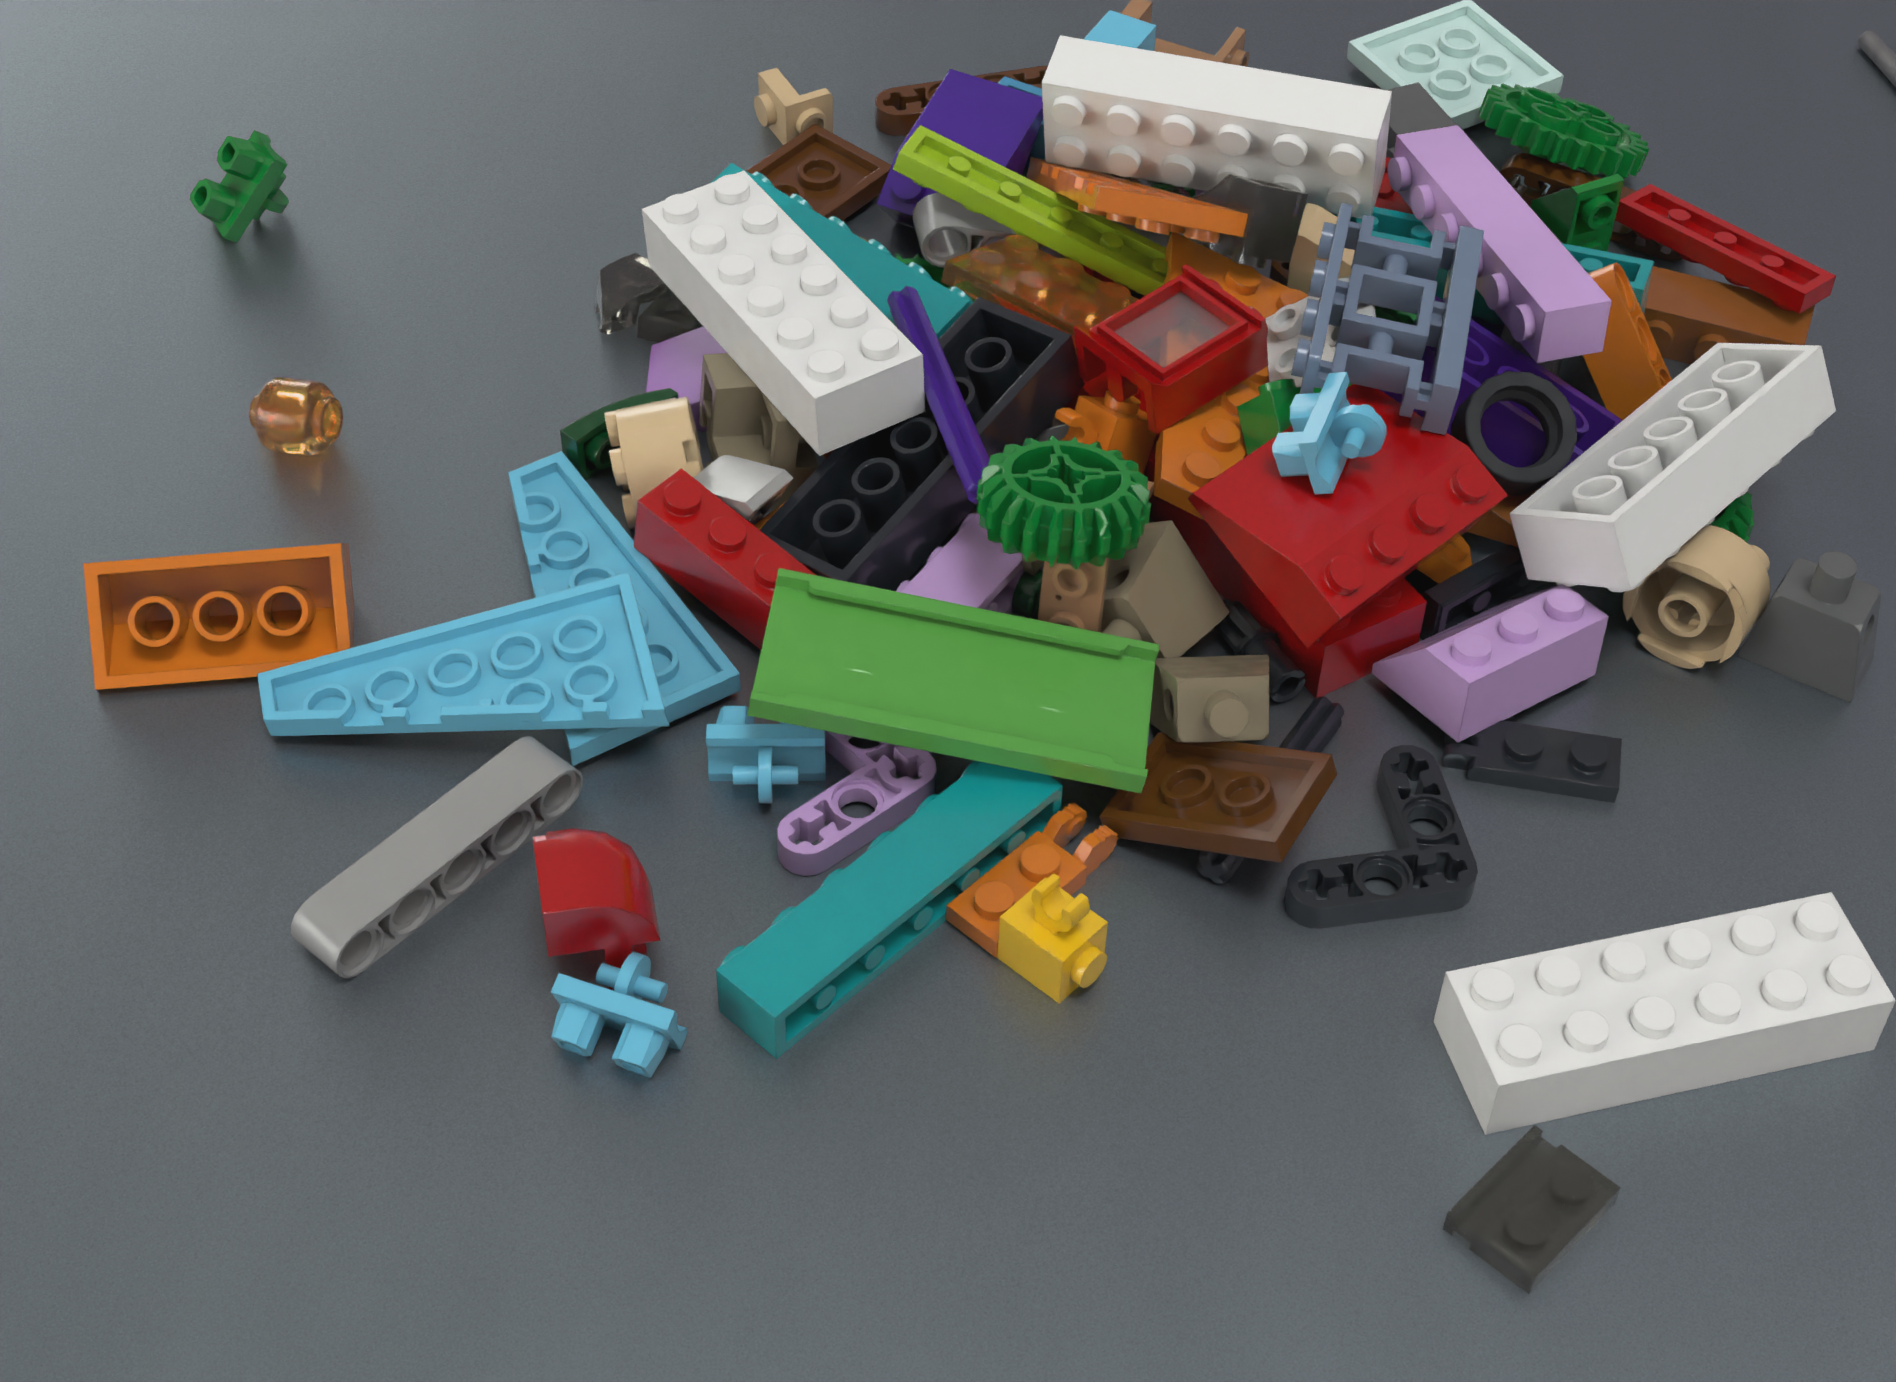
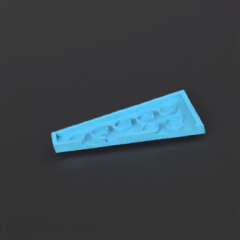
(578, 541)
(524, 666)

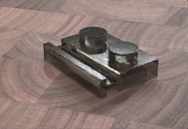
(1531, 1209)

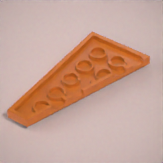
(1137, 203)
(1212, 436)

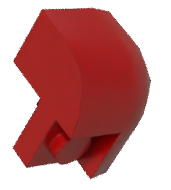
(594, 895)

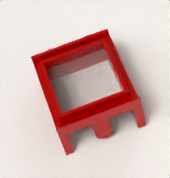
(1176, 346)

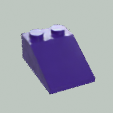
(977, 115)

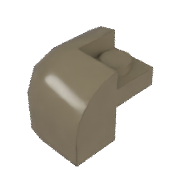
(748, 424)

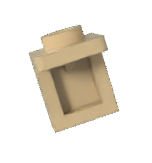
(787, 111)

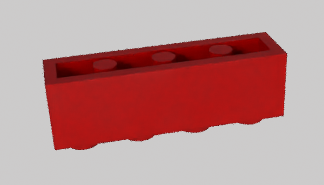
(712, 552)

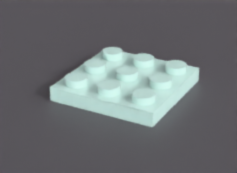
(1453, 57)

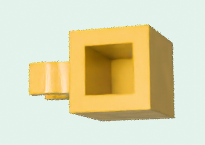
(1053, 939)

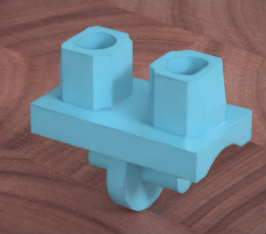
(1327, 435)
(763, 752)
(644, 1025)

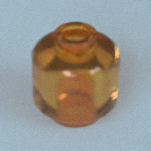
(296, 416)

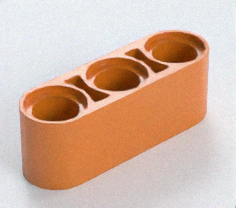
(1630, 363)

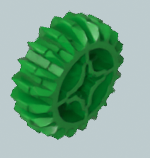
(1063, 502)

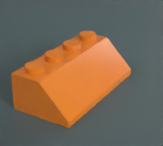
(217, 614)

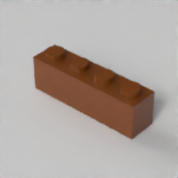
(1697, 313)

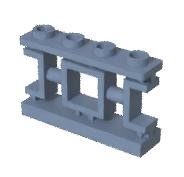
(1385, 351)

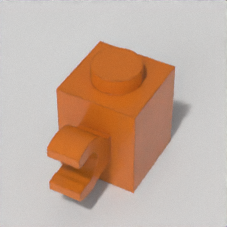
(1112, 424)

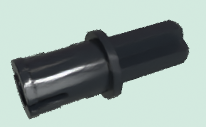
(1249, 638)

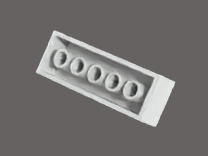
(1208, 119)
(784, 312)
(1673, 465)
(1660, 1012)

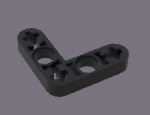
(1416, 856)

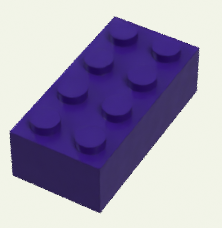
(1507, 427)

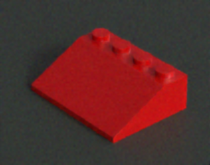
(1341, 550)

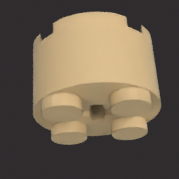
(654, 445)
(1701, 599)

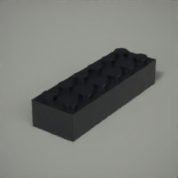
(895, 494)

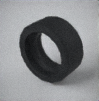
(1544, 403)

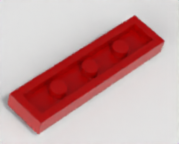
(1725, 248)

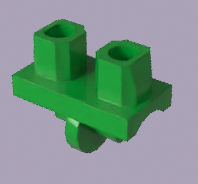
(247, 188)

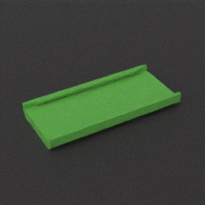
(956, 680)

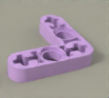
(871, 782)

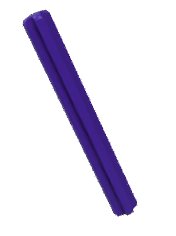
(941, 390)

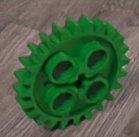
(1563, 130)

